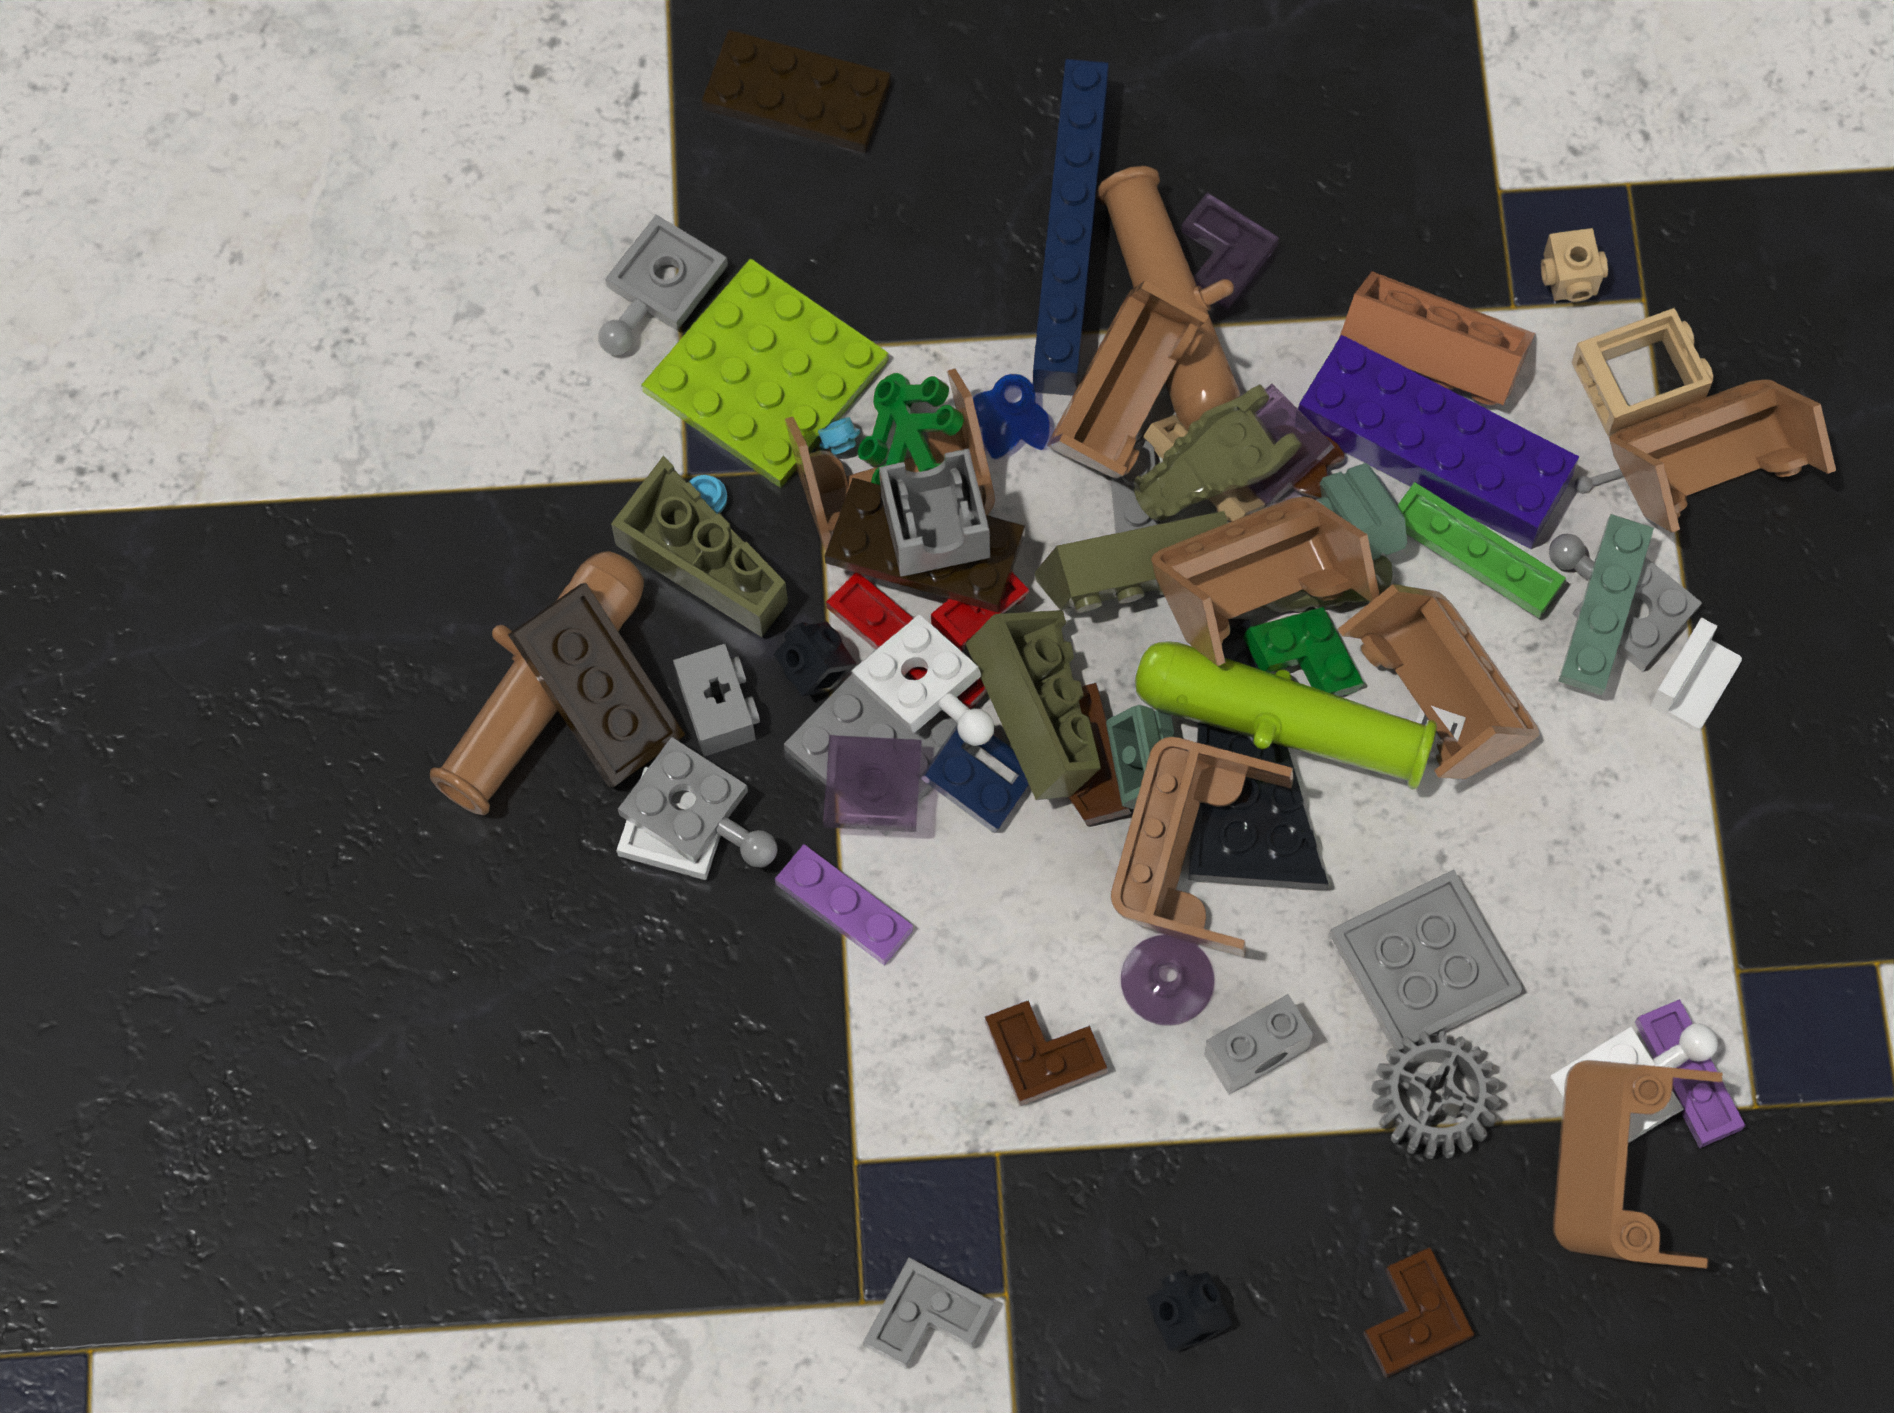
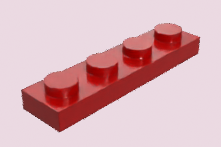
(878, 619)

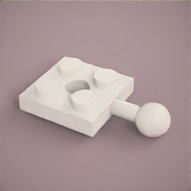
(920, 700)
(1695, 1043)

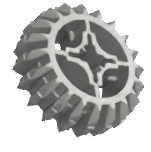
(1451, 1103)

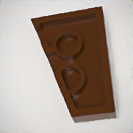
(1100, 795)

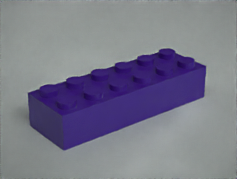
(1438, 441)

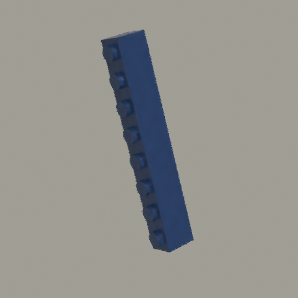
(1070, 228)

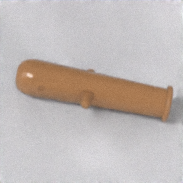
(1156, 256)
(519, 703)

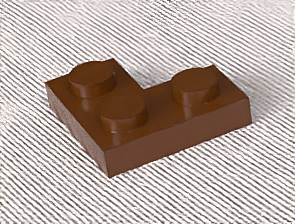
(1039, 1066)
(1430, 1317)

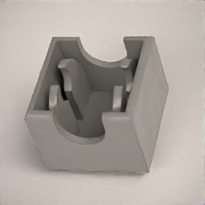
(935, 514)

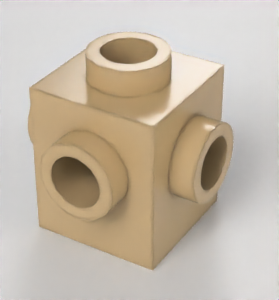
(1573, 265)

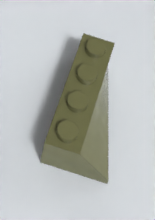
(696, 548)
(1114, 564)
(1037, 699)

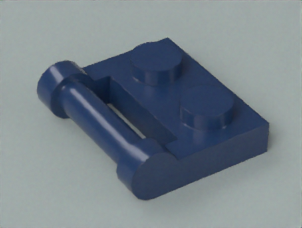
(973, 784)

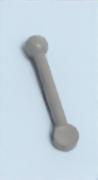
(1584, 484)

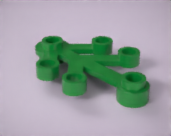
(893, 402)

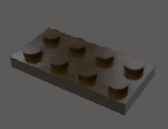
(796, 91)
(865, 546)
(596, 684)

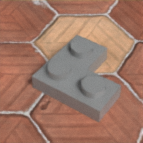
(925, 1300)

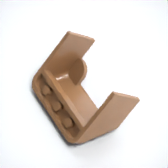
(1126, 379)
(1717, 441)
(825, 477)
(1258, 562)
(1447, 669)
(1160, 830)
(1594, 1160)

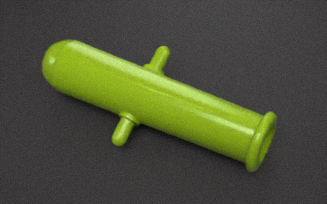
(1281, 711)

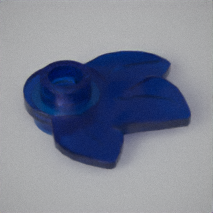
(1009, 422)

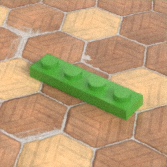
(1479, 551)

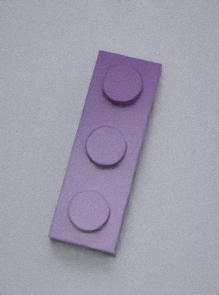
(844, 904)
(1705, 1103)

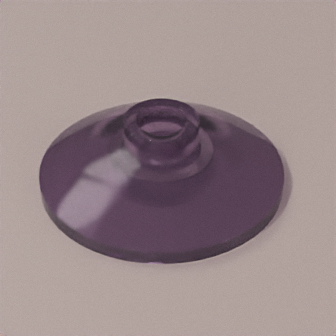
(1165, 1001)

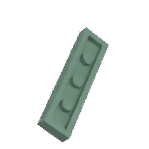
(1606, 604)

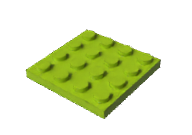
(759, 360)

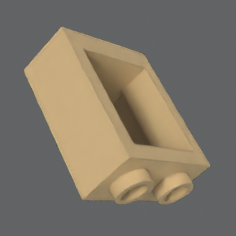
(1611, 408)

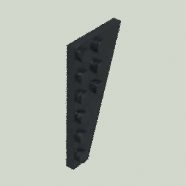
(1266, 830)

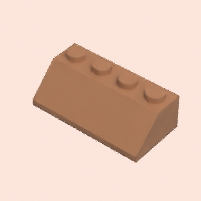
(1438, 338)

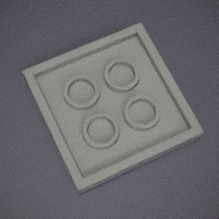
(856, 713)
(1425, 961)

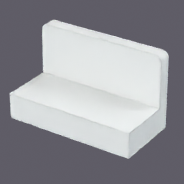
(1696, 678)

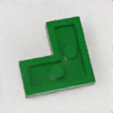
(1306, 641)

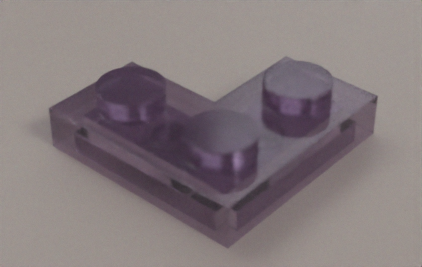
(1236, 245)

